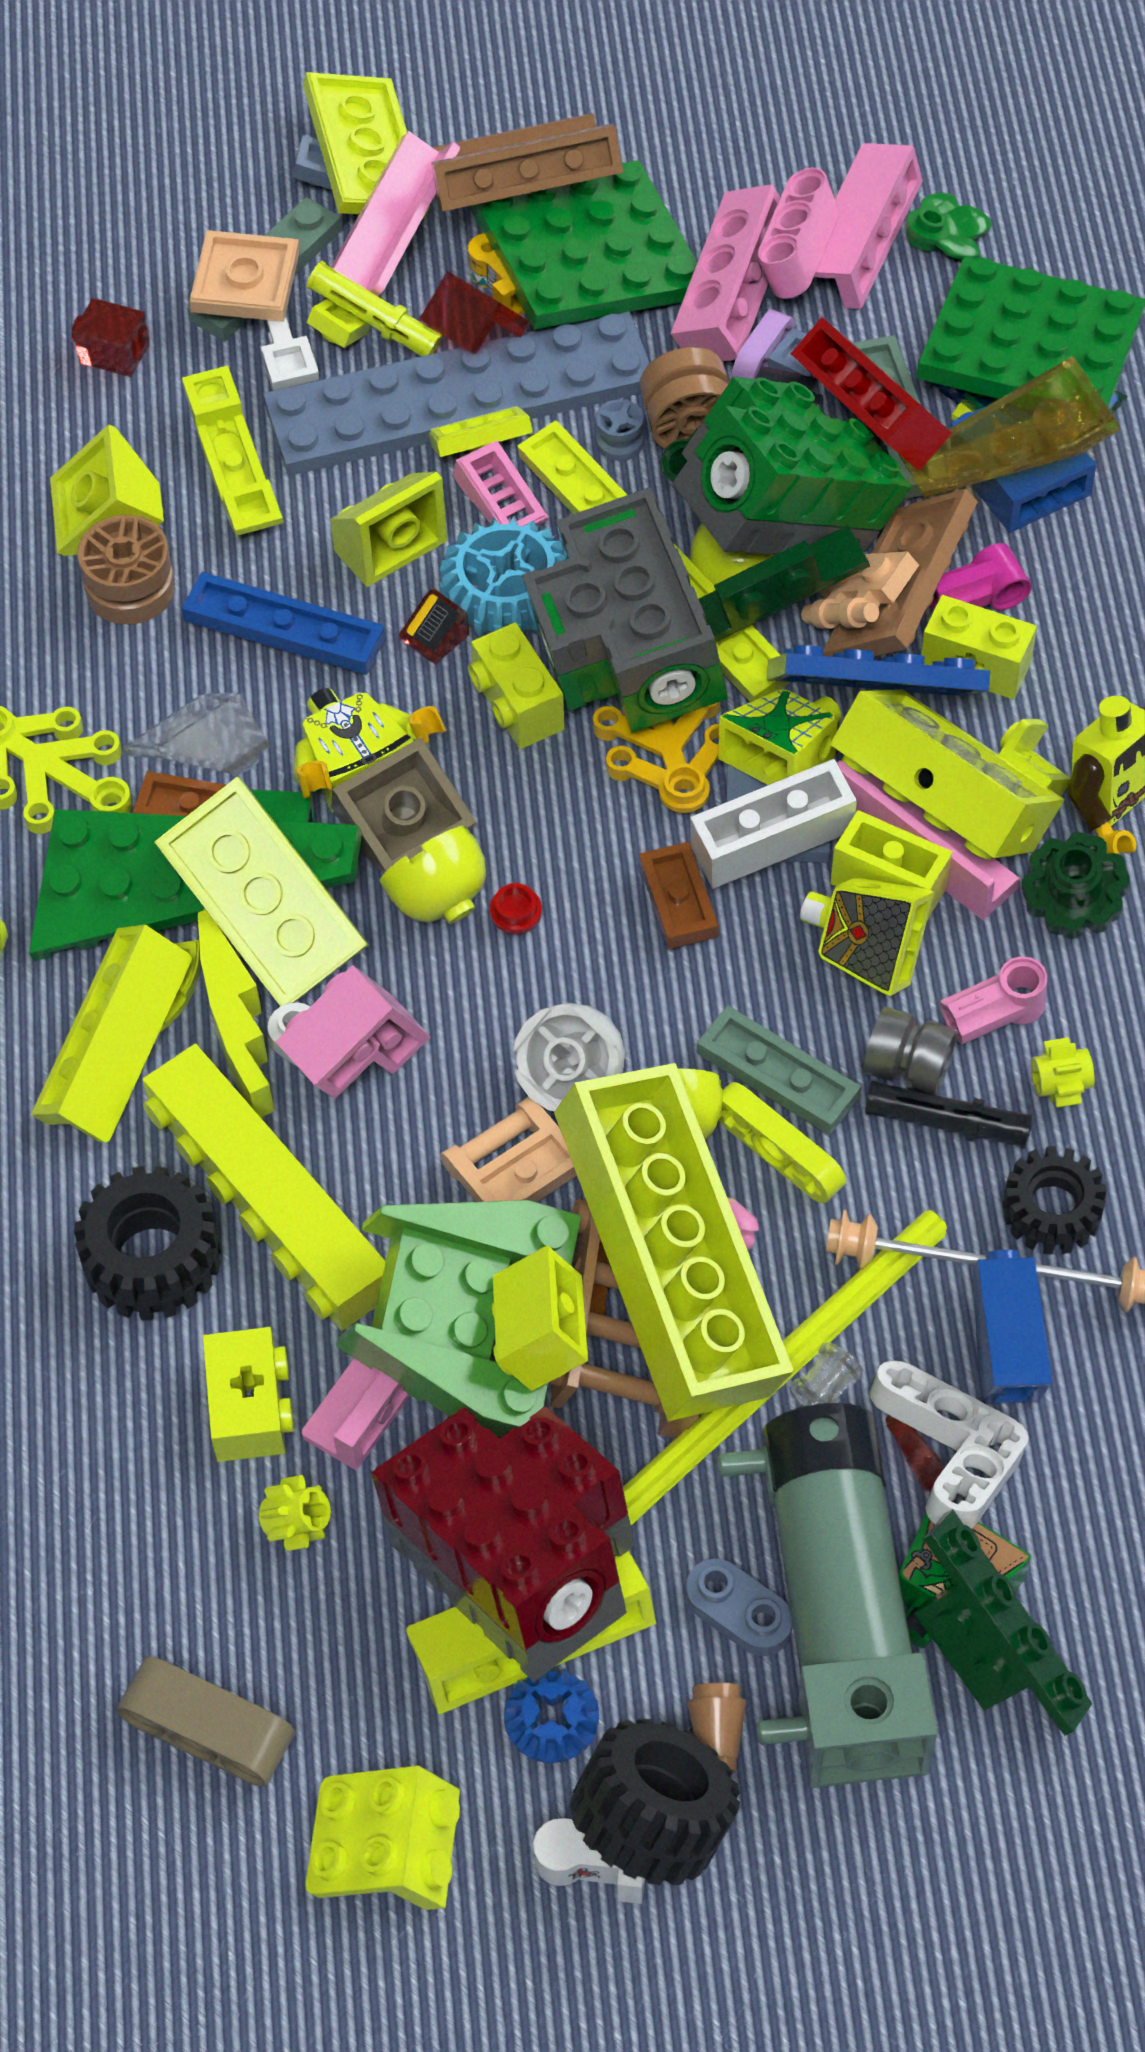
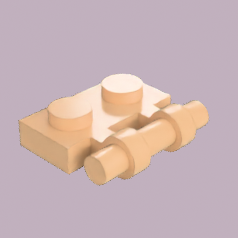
(857, 598)

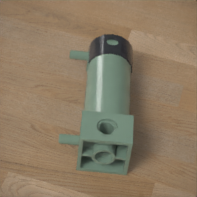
(861, 1687)

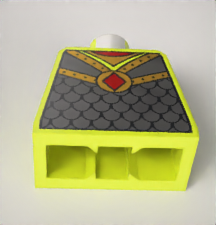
(871, 929)

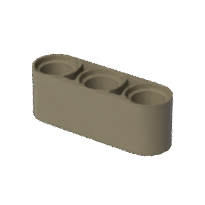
(205, 1721)

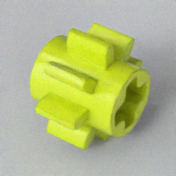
(1062, 1072)
(294, 1513)

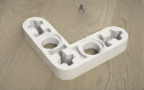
(900, 1393)

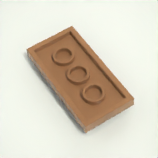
(930, 535)

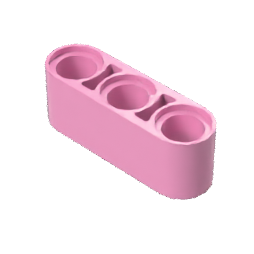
(798, 233)

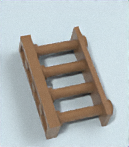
(526, 161)
(610, 1329)

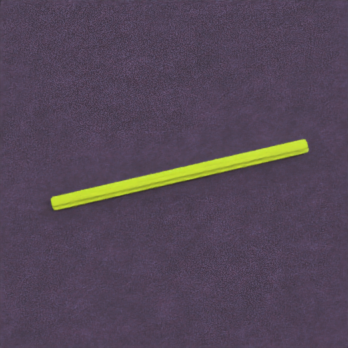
(801, 1346)

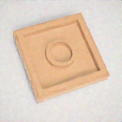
(244, 275)

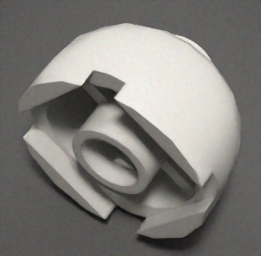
(563, 1048)

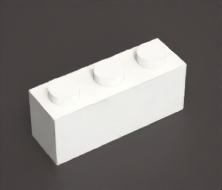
(772, 823)

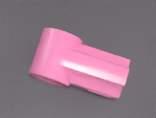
(994, 1003)

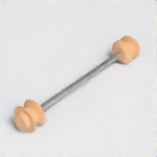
(861, 1240)

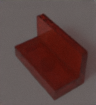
(468, 314)

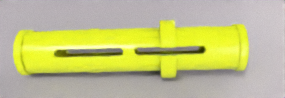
(390, 320)

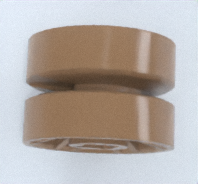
(681, 391)
(126, 569)

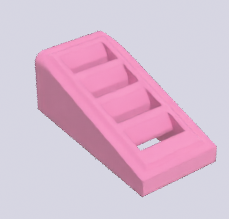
(494, 459)

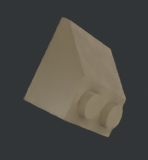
(400, 805)

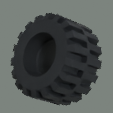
(142, 1204)
(654, 1802)

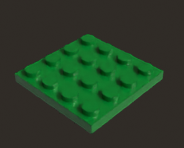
(589, 248)
(1017, 323)

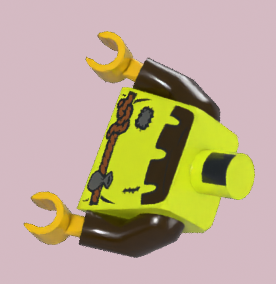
(1110, 770)

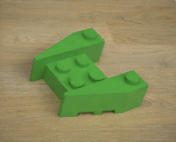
(436, 1301)

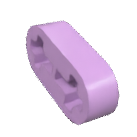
(762, 343)

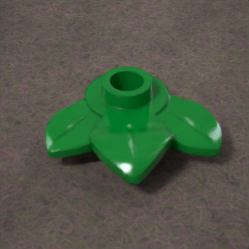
(947, 226)

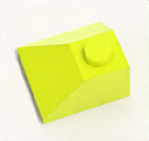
(99, 484)

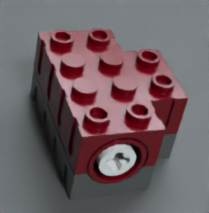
(513, 1531)

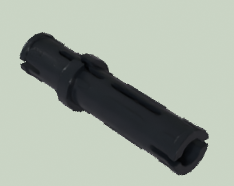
(949, 1114)

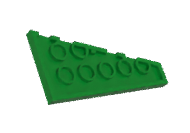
(112, 875)

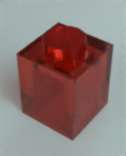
(111, 337)

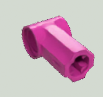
(990, 579)

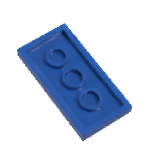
(860, 670)

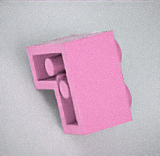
(350, 1030)

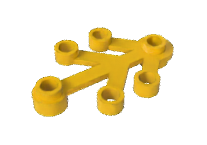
(668, 742)

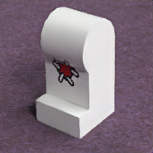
(565, 1858)

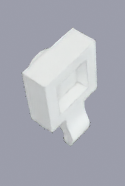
(288, 359)

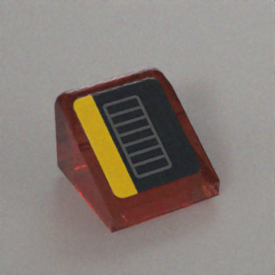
(435, 626)

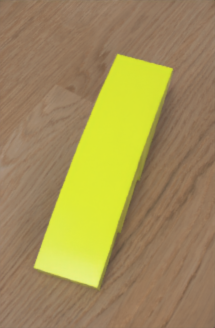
(233, 1005)

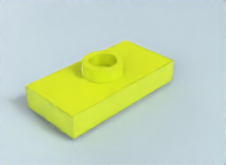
(480, 431)

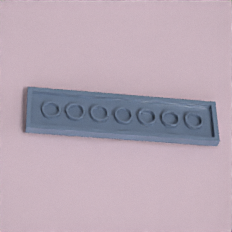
(402, 401)

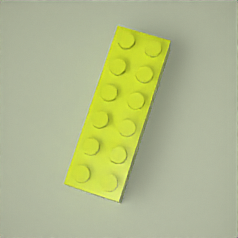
(672, 1241)

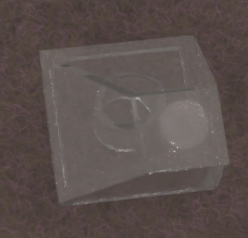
(206, 734)

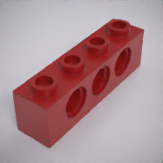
(871, 394)

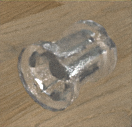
(827, 1377)

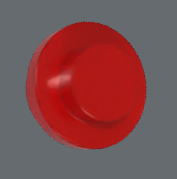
(515, 908)

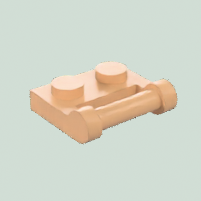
(522, 1172)

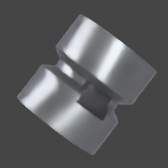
(910, 1050)

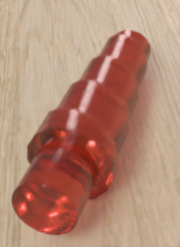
(917, 1452)

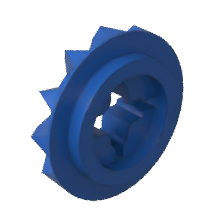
(551, 1741)

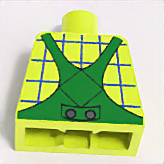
(778, 735)

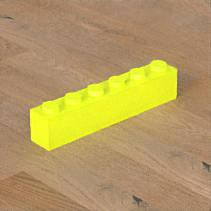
(266, 1186)

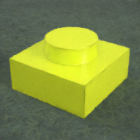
(337, 324)

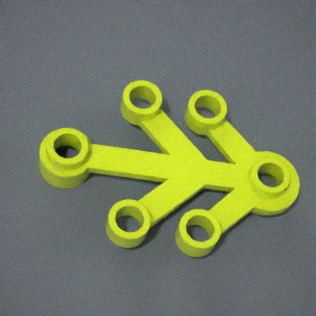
(49, 760)

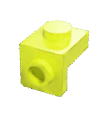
(1018, 749)

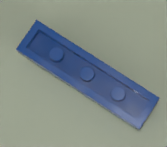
(284, 623)

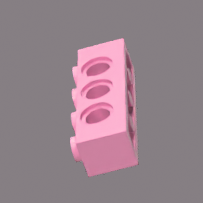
(728, 275)

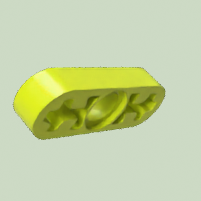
(780, 1143)

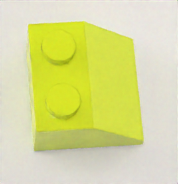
(391, 526)

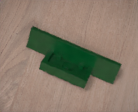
(781, 581)
(991, 1634)

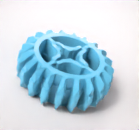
(495, 562)

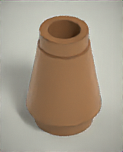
(718, 1718)

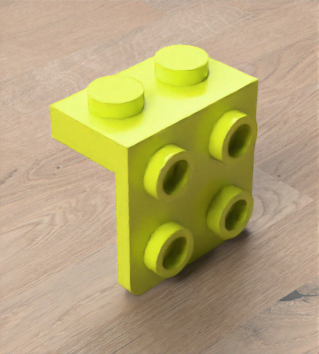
(384, 1836)

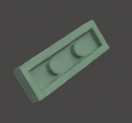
(778, 1070)

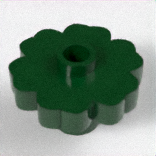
(1076, 885)

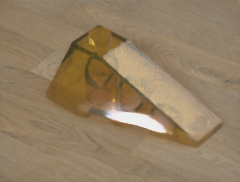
(1029, 427)

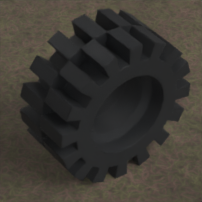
(1060, 1173)

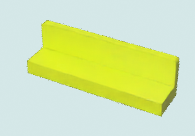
(113, 1032)
(466, 1665)

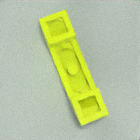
(230, 451)

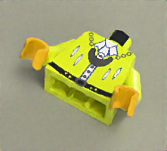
(353, 736)

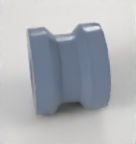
(612, 420)

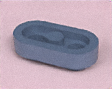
(734, 1607)

